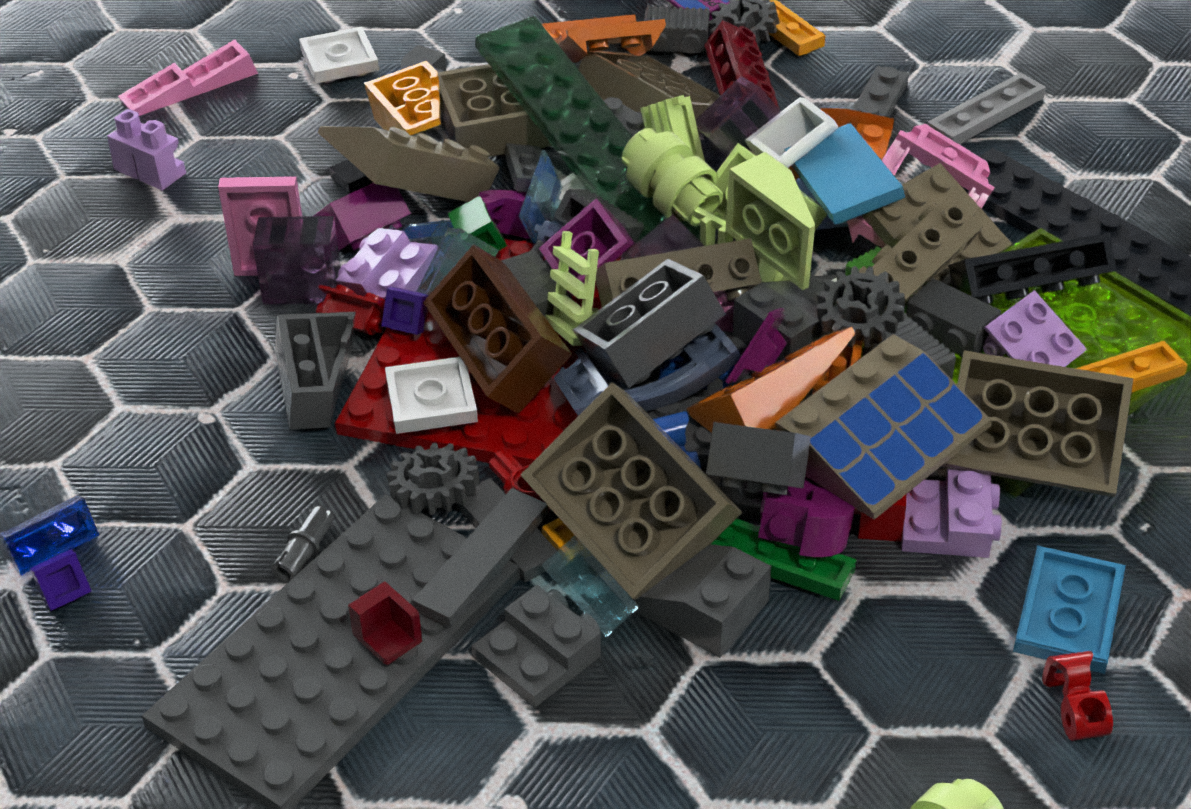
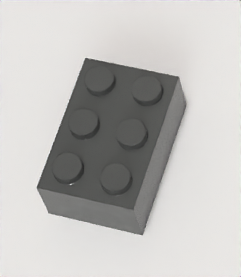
(649, 322)

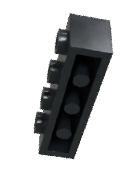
(1034, 267)

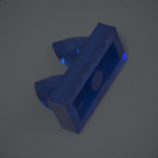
(49, 534)

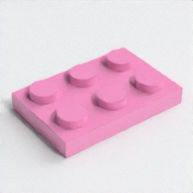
(246, 200)

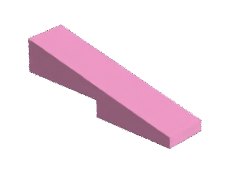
(175, 85)

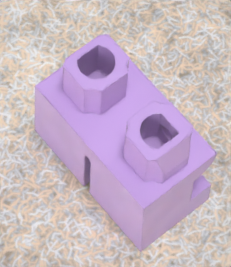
(144, 151)

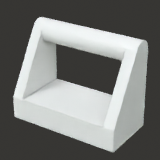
(797, 126)

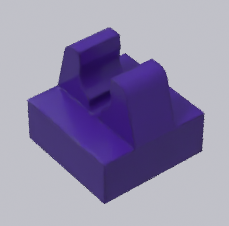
(404, 310)
(60, 580)

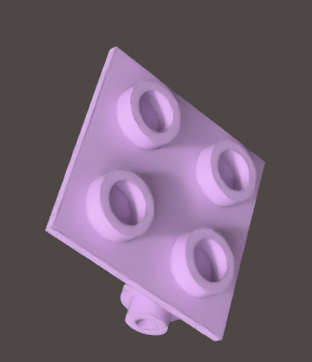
(1032, 334)

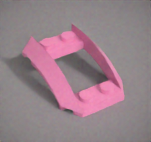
(931, 149)

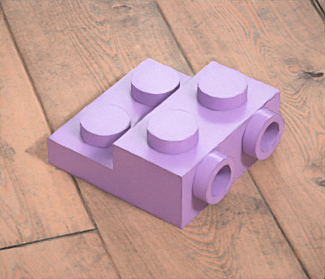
(386, 261)
(953, 515)

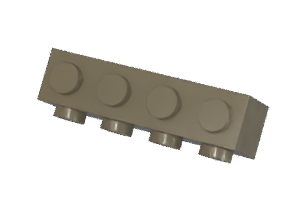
(928, 247)
(726, 266)

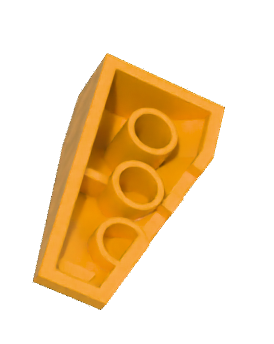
(406, 99)

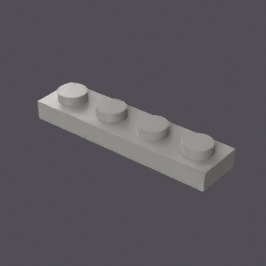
(988, 108)

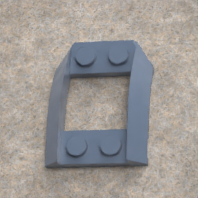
(710, 356)

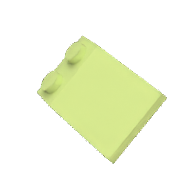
(772, 212)

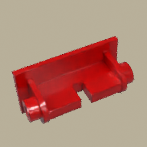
(368, 308)

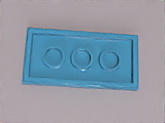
(847, 176)

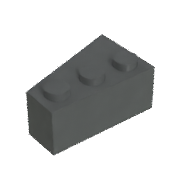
(312, 364)

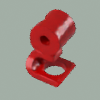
(1082, 710)

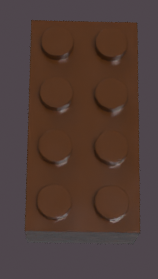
(496, 329)

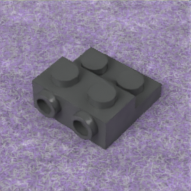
(539, 645)

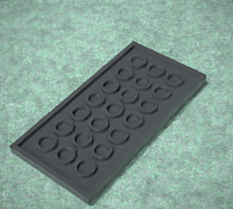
(293, 679)

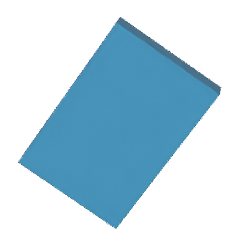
(1070, 606)

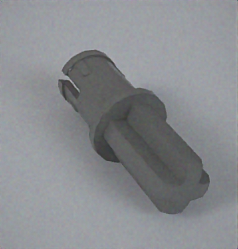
(302, 544)

